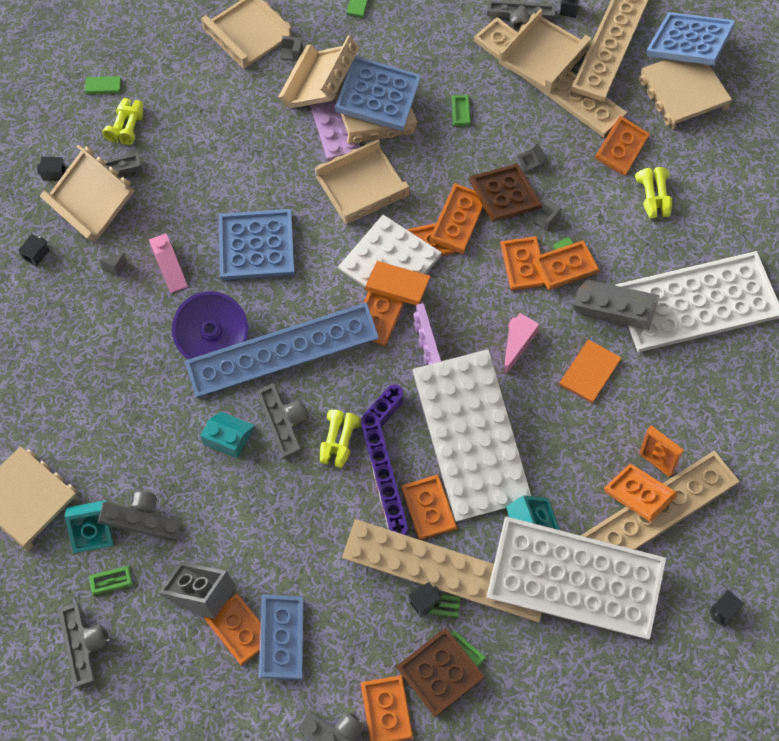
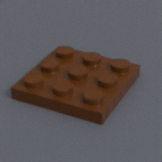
(505, 192)
(440, 672)

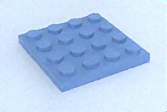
(691, 38)
(378, 93)
(256, 244)

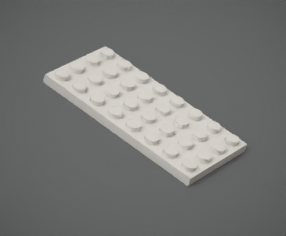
(706, 300)
(471, 434)
(576, 578)

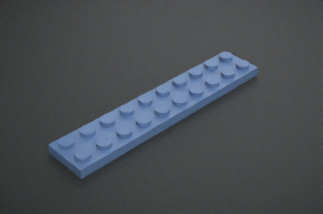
(281, 350)

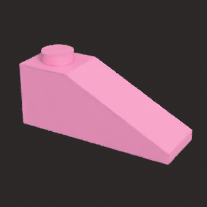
(168, 263)
(521, 333)

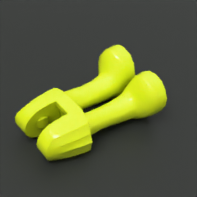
(124, 111)
(653, 202)
(330, 446)

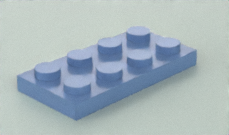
(281, 637)

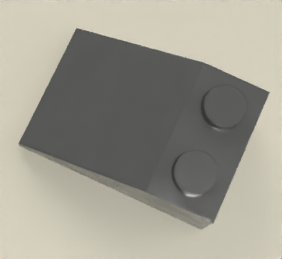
(199, 588)

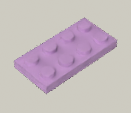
(331, 130)
(426, 336)

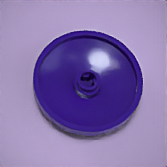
(208, 324)

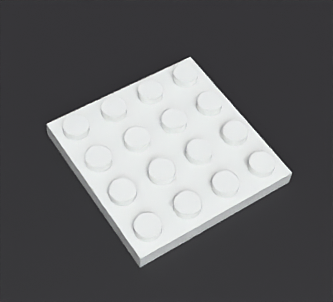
(391, 245)

